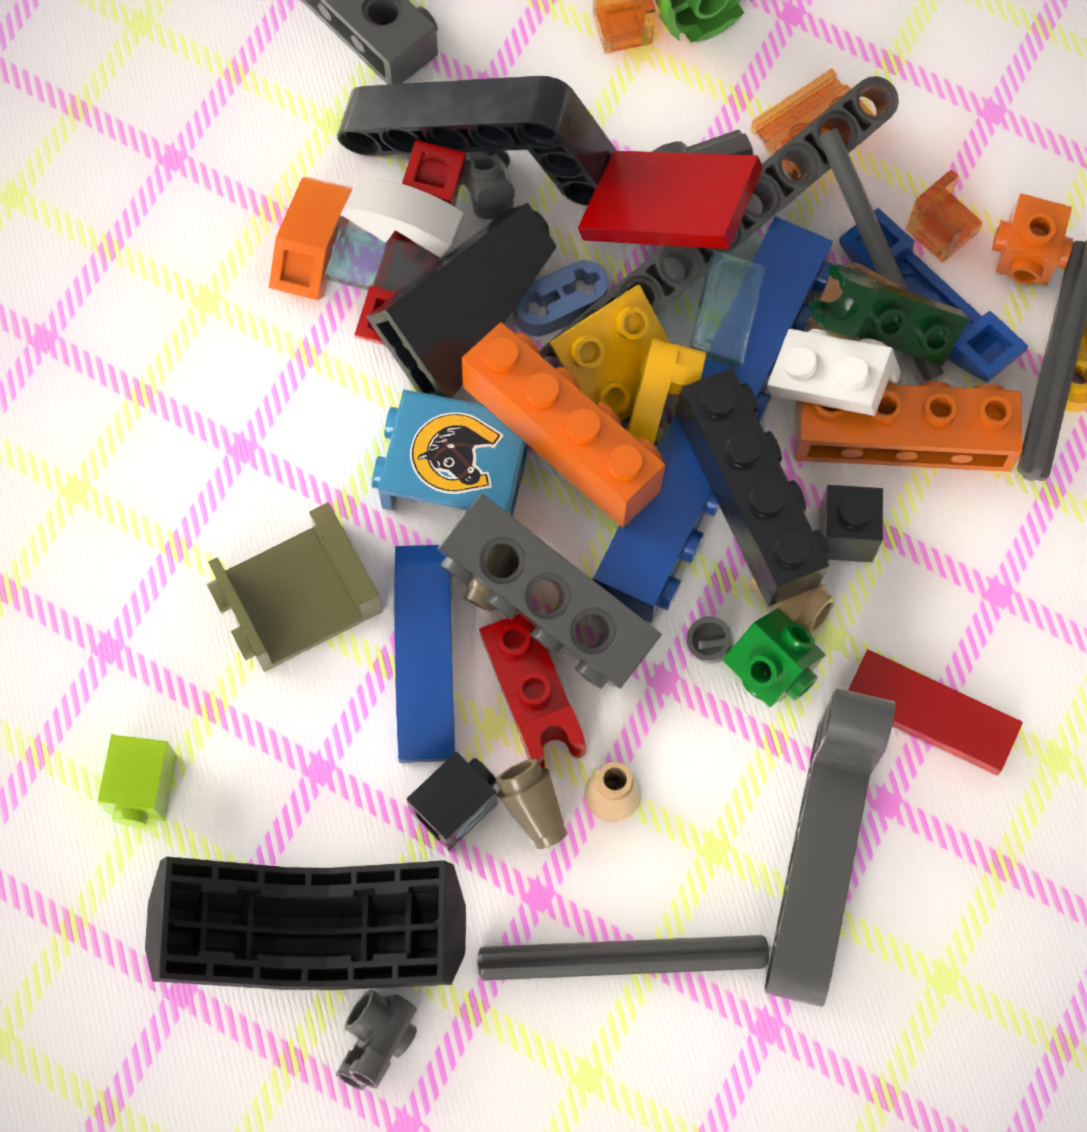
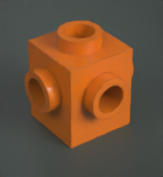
(1033, 240)

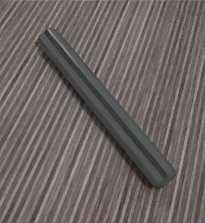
(1056, 369)
(623, 957)

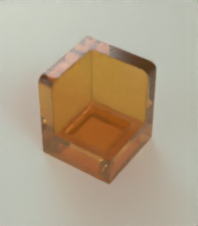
(624, 23)
(941, 219)

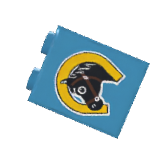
(448, 454)

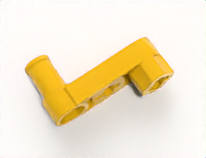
(665, 372)

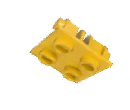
(611, 349)

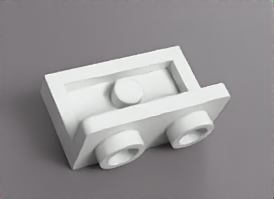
(833, 371)

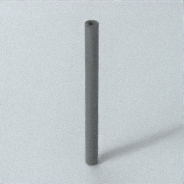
(867, 223)

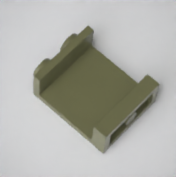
(296, 592)

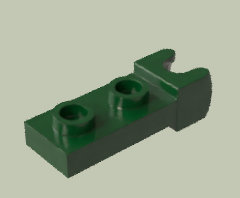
(890, 316)

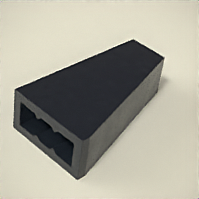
(463, 299)

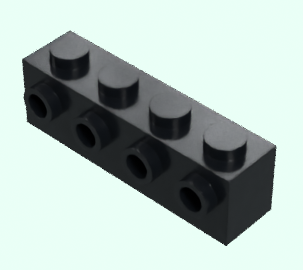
(752, 487)

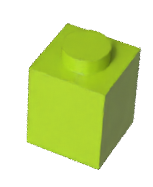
(137, 780)

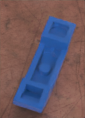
(985, 342)
(423, 655)

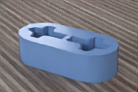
(561, 298)

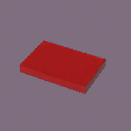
(671, 199)

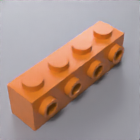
(563, 423)
(918, 428)

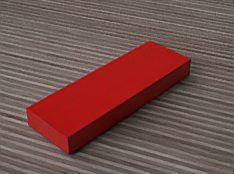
(939, 713)

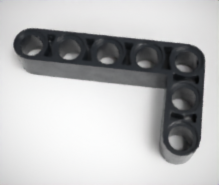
(484, 116)

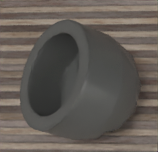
(709, 629)

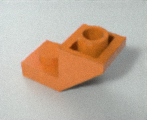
(308, 237)

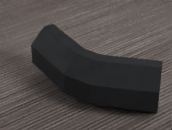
(305, 925)

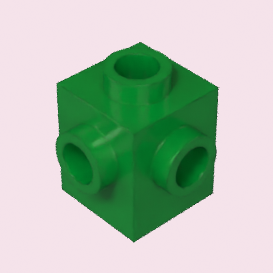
(775, 658)

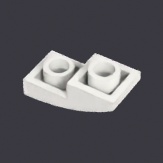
(389, 206)

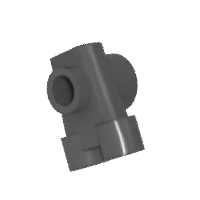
(488, 183)
(382, 1032)

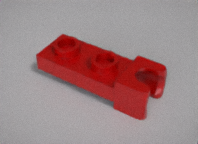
(531, 688)

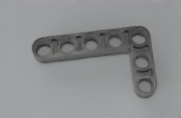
(816, 887)

